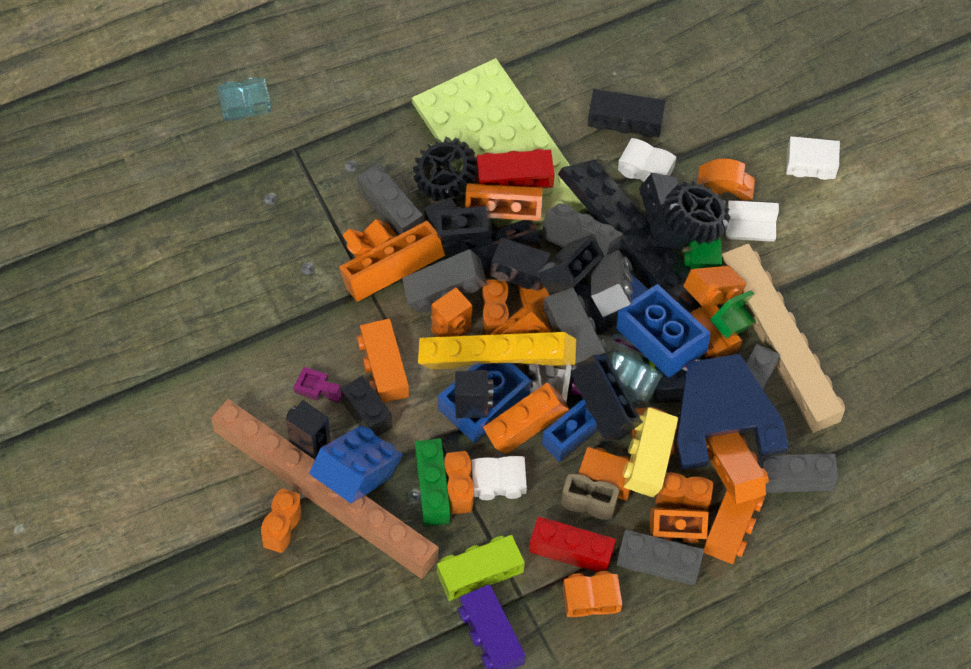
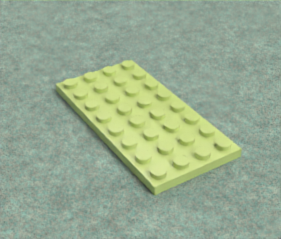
(493, 118)

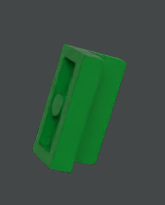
(733, 317)

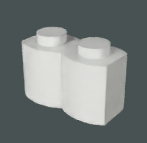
(641, 159)
(499, 477)

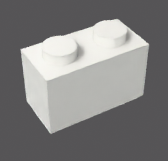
(812, 158)

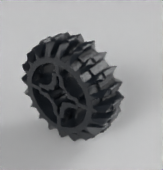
(454, 154)
(696, 212)

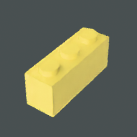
(650, 452)

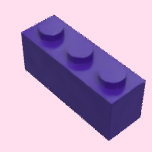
(491, 630)

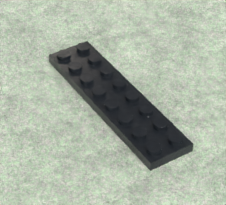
(614, 208)

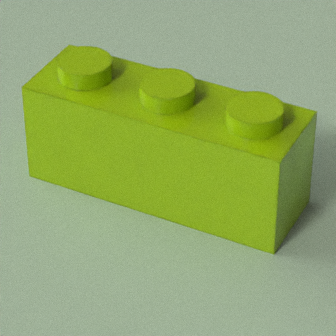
(480, 567)

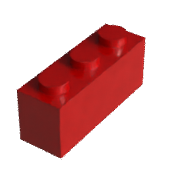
(517, 169)
(571, 545)

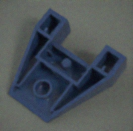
(723, 400)

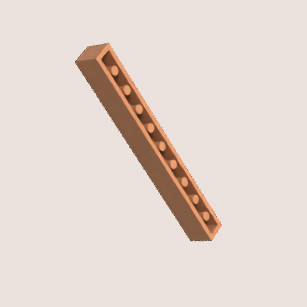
(293, 467)

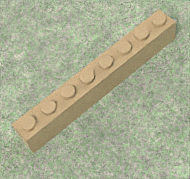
(779, 333)

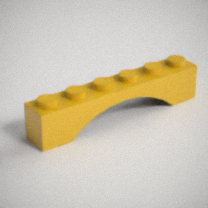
(530, 348)

